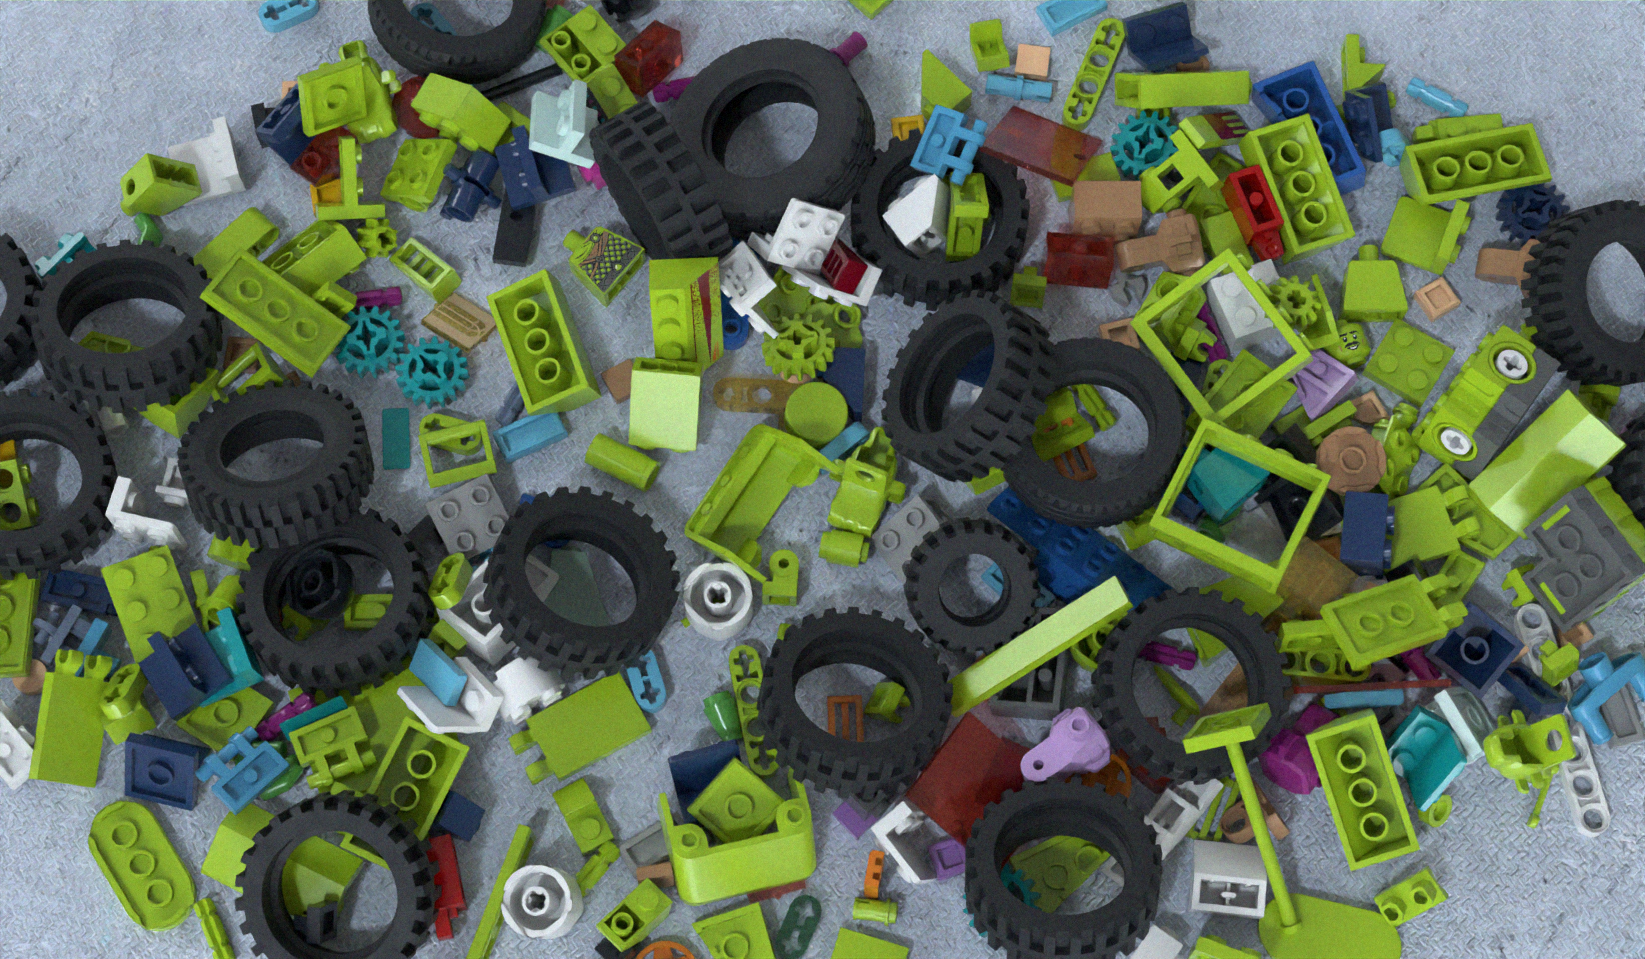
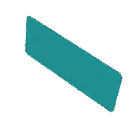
(396, 438)
(315, 714)

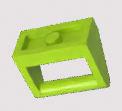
(268, 372)
(459, 473)

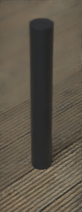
(522, 82)

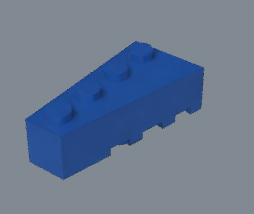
(1304, 92)

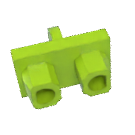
(1410, 897)

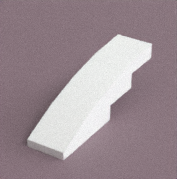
(1172, 818)

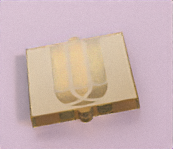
(460, 322)

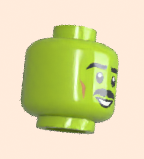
(1353, 345)

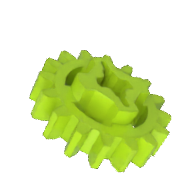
(799, 347)

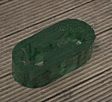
(790, 925)

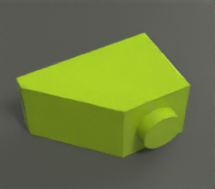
(941, 87)

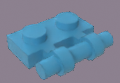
(940, 142)
(249, 777)

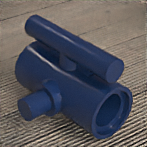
(471, 187)

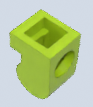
(231, 555)
(784, 577)

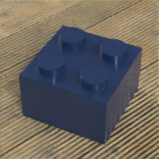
(1365, 533)

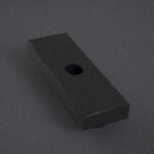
(513, 237)

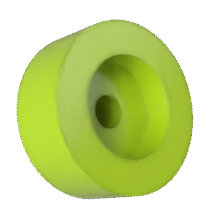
(1437, 812)

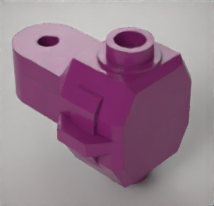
(1289, 758)

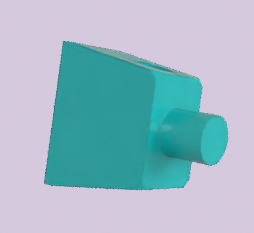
(1224, 482)

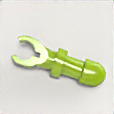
(202, 594)

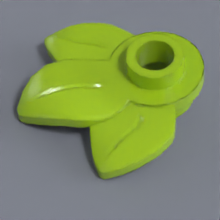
(845, 334)

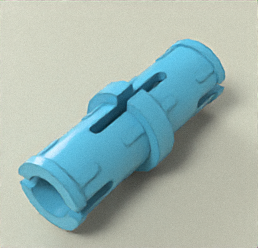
(1018, 88)

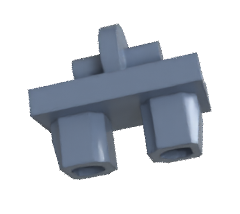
(73, 623)

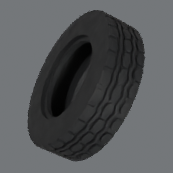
(767, 75)

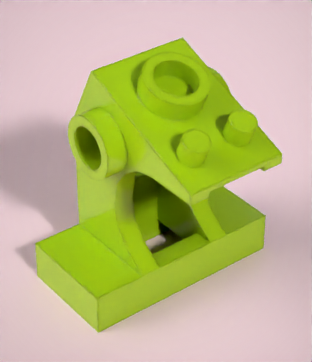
(1191, 166)

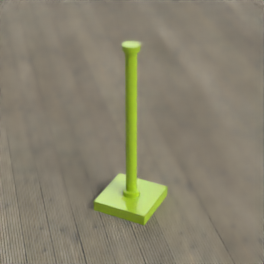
(1229, 730)

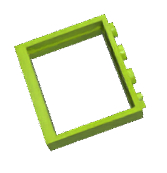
(1260, 293)
(1215, 553)

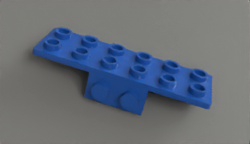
(1074, 558)

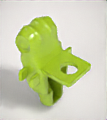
(378, 85)
(866, 486)
(1523, 750)

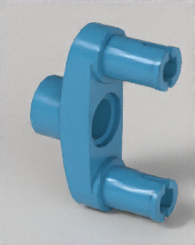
(1601, 682)

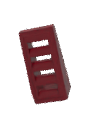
(843, 267)

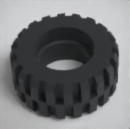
(991, 627)

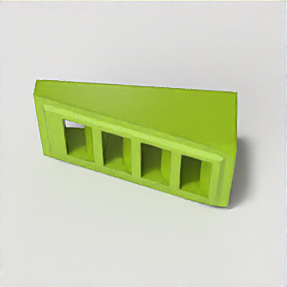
(440, 284)

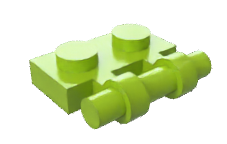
(329, 737)

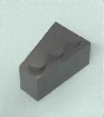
(1039, 692)

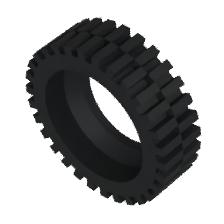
(1560, 296)
(285, 505)

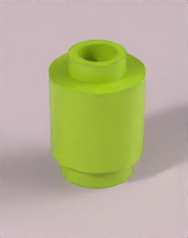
(843, 548)
(223, 597)

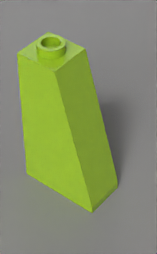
(1182, 88)
(1256, 599)

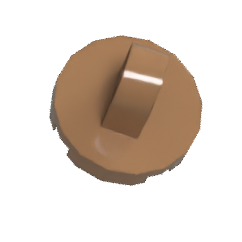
(1351, 460)
(1271, 816)

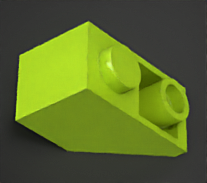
(635, 916)

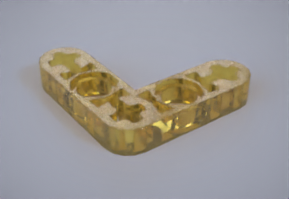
(776, 405)

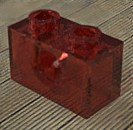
(649, 57)
(1077, 260)

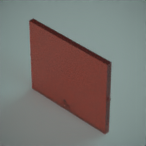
(1041, 146)
(965, 777)

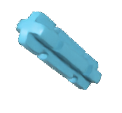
(1436, 98)

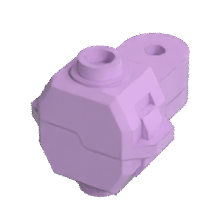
(1073, 746)

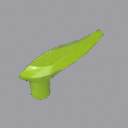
(1188, 705)

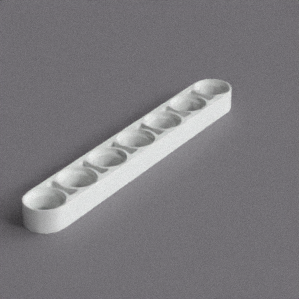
(1569, 769)

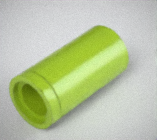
(622, 462)

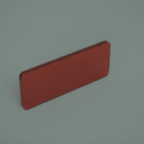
(1379, 686)

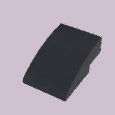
(1290, 498)

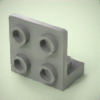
(468, 517)
(905, 530)

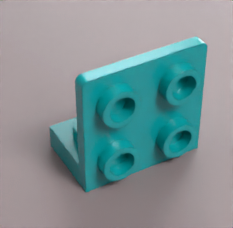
(236, 653)
(1426, 755)

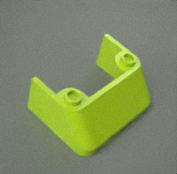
(750, 493)
(746, 865)

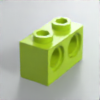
(1173, 323)
(18, 494)

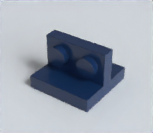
(530, 174)
(184, 670)
(163, 770)

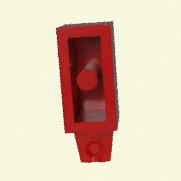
(1255, 211)
(450, 878)

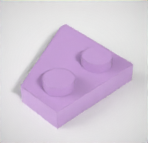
(1322, 383)

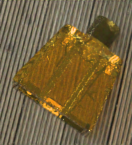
(1311, 582)

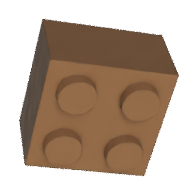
(1106, 209)

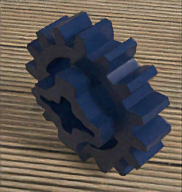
(1538, 204)

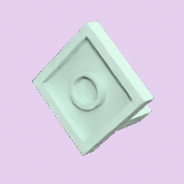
(563, 125)
(1466, 718)

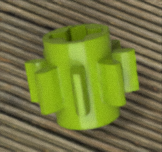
(377, 237)

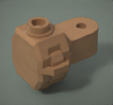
(1174, 247)
(1504, 265)

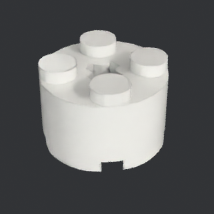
(718, 581)
(526, 689)
(522, 900)

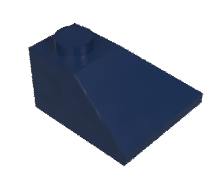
(1476, 650)

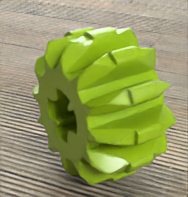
(1296, 300)

